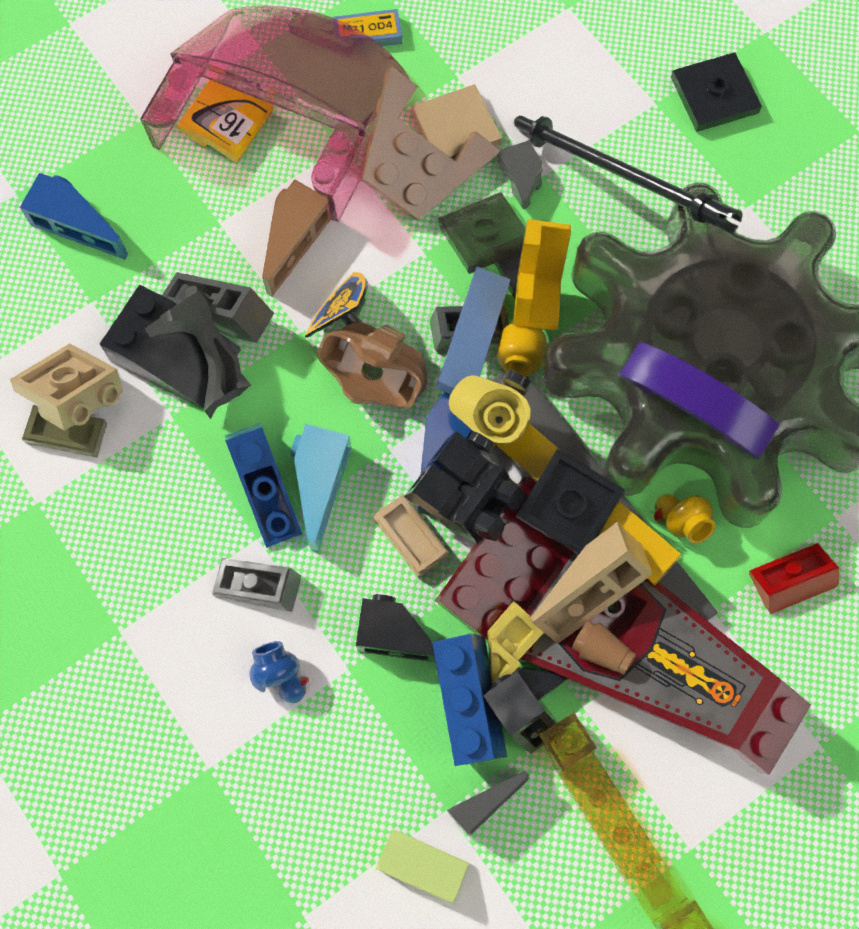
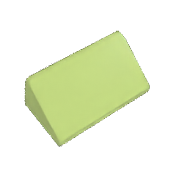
(422, 866)

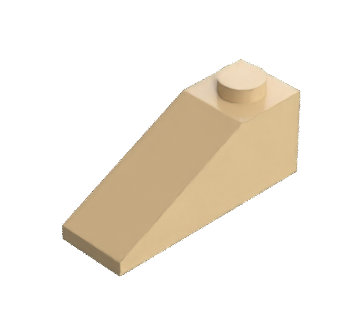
(593, 582)

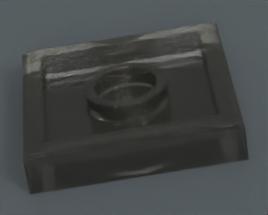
(483, 232)

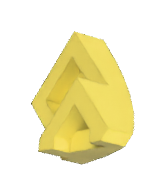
(510, 640)

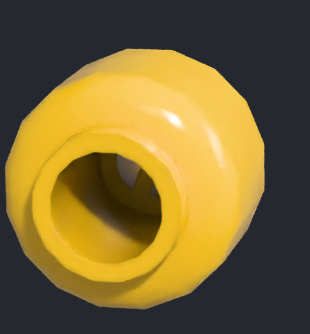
(521, 349)

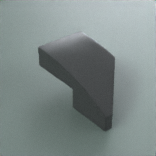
(523, 170)

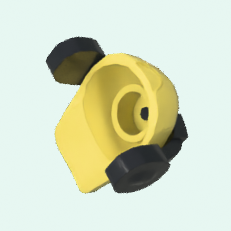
(492, 409)

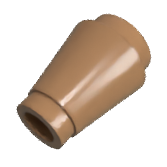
(603, 648)

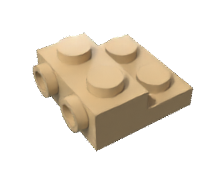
(69, 386)

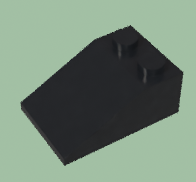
(167, 360)

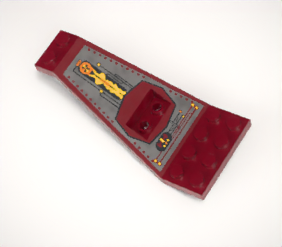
(682, 662)

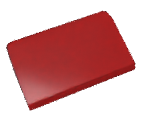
(795, 578)

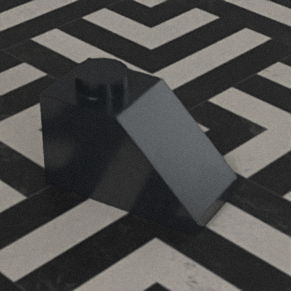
(391, 631)
(520, 710)

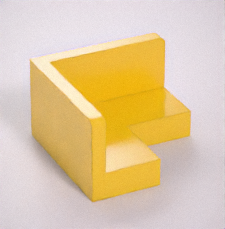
(541, 274)

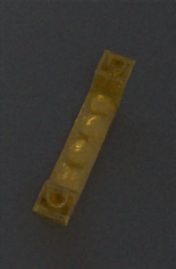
(618, 828)

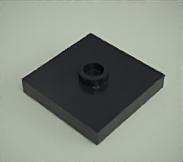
(716, 92)
(570, 502)

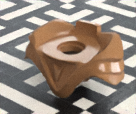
(402, 366)

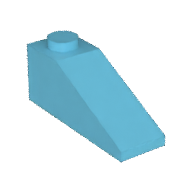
(320, 465)

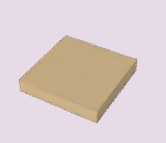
(452, 117)

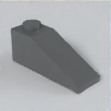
(233, 307)

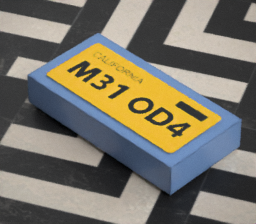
(379, 25)

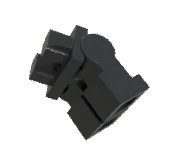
(478, 501)

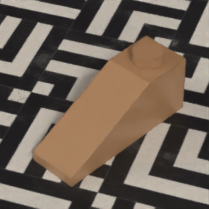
(295, 225)

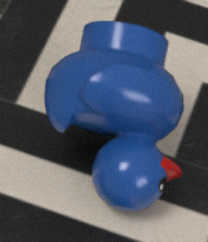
(277, 667)

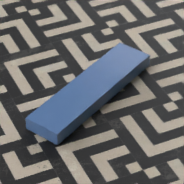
(473, 329)

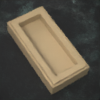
(410, 536)

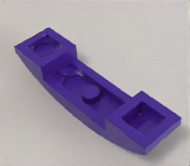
(701, 397)

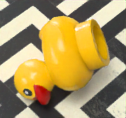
(686, 518)

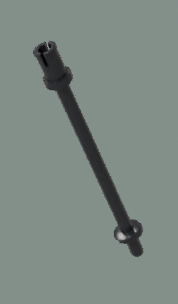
(702, 207)

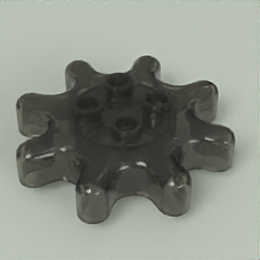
(736, 312)

